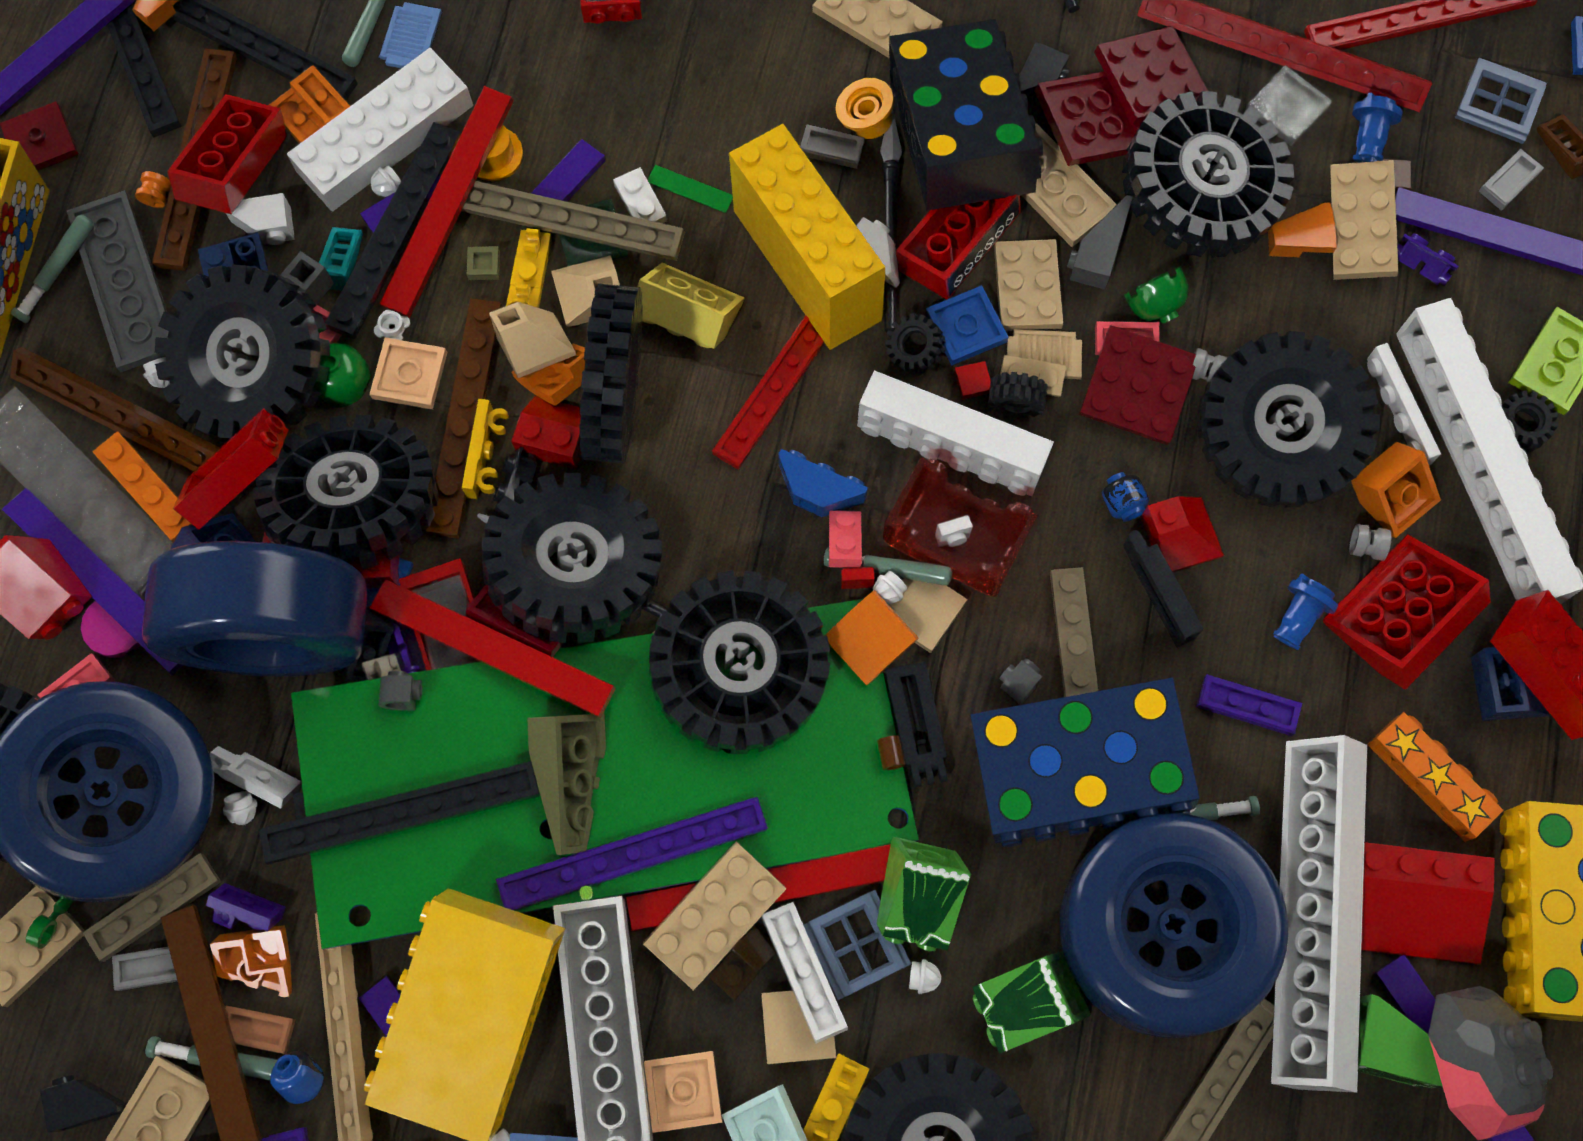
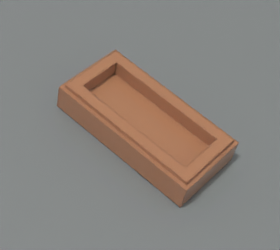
(260, 1029)

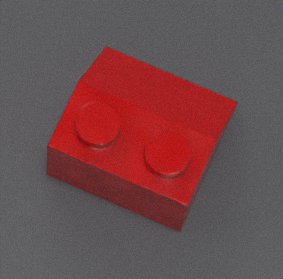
(550, 432)

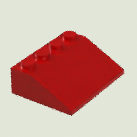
(1409, 610)
(1426, 903)

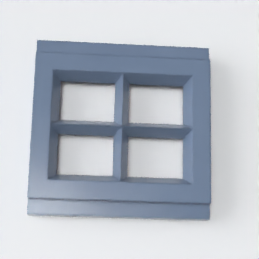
(1493, 122)
(830, 958)

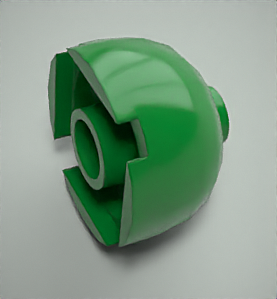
(1159, 297)
(346, 376)

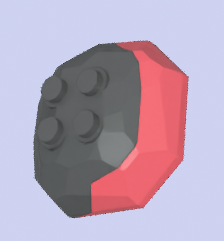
(1488, 1061)

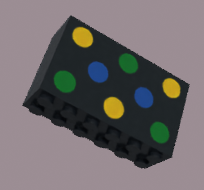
(964, 114)

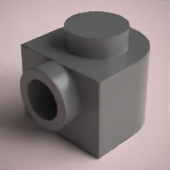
(1020, 680)
(399, 691)

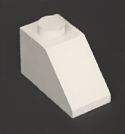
(267, 216)
(884, 247)

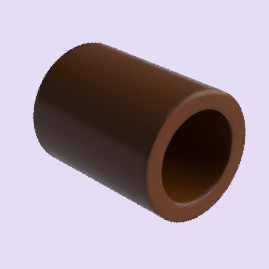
(891, 752)

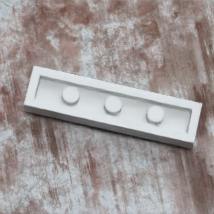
(1398, 396)
(804, 972)

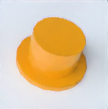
(866, 107)
(503, 157)

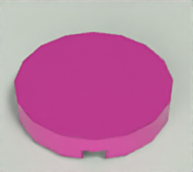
(105, 634)

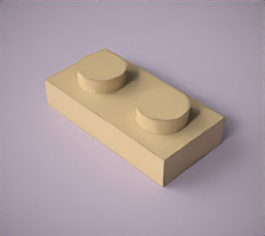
(1051, 373)

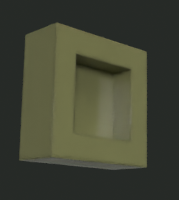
(483, 263)

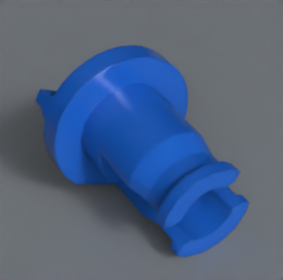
(1375, 118)
(1306, 607)

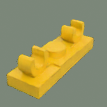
(529, 267)
(482, 449)
(835, 1100)

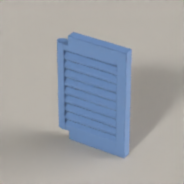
(409, 33)

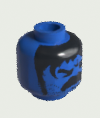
(1125, 496)
(297, 1077)

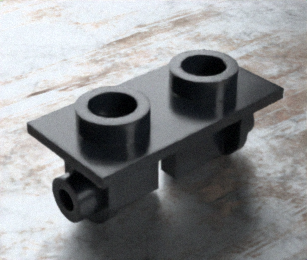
(517, 470)

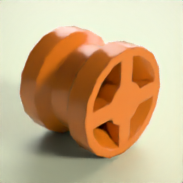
(153, 189)

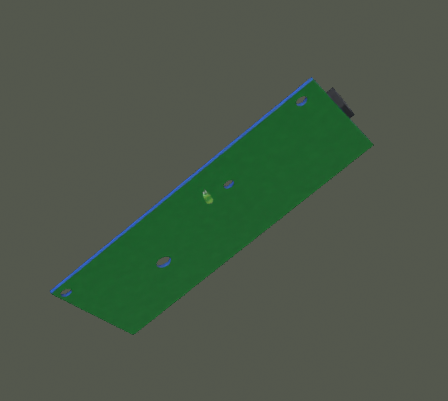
(816, 790)

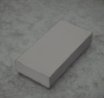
(832, 146)
(1511, 179)
(143, 969)

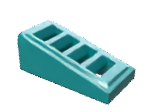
(341, 274)

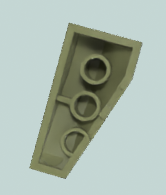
(565, 766)

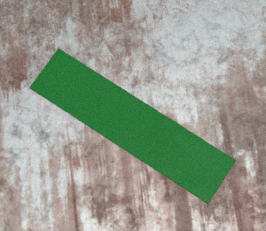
(690, 188)

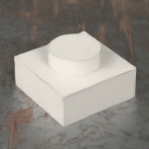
(954, 531)

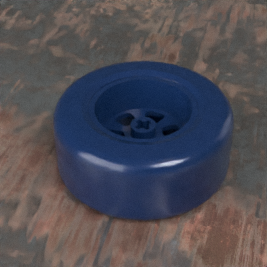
(254, 609)
(73, 725)
(1238, 895)

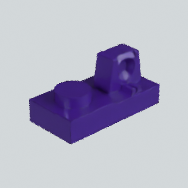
(236, 904)

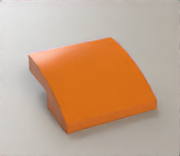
(309, 104)
(871, 637)

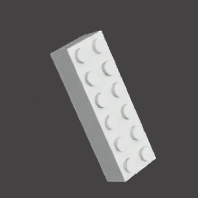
(380, 128)
(953, 434)

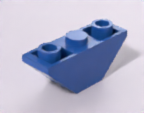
(818, 486)

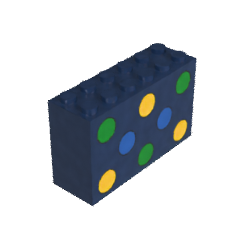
(1084, 762)

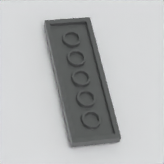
(122, 280)

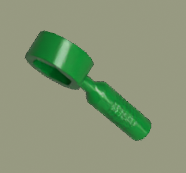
(44, 927)

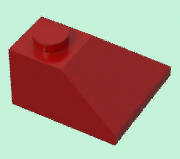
(1182, 532)

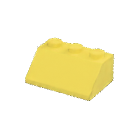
(688, 305)

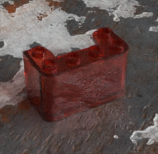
(994, 538)

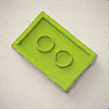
(1554, 362)

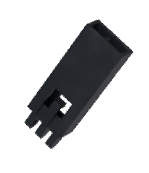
(1163, 589)
(916, 713)

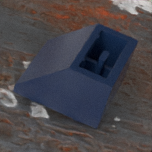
(239, 251)
(1501, 690)

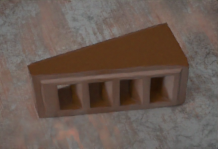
(1569, 161)

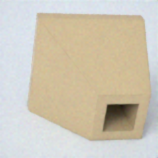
(577, 287)
(530, 337)

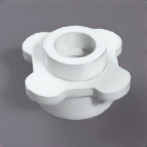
(386, 319)

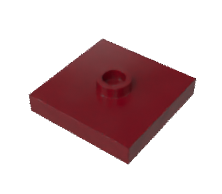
(42, 135)

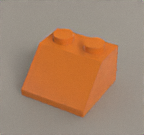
(1397, 488)

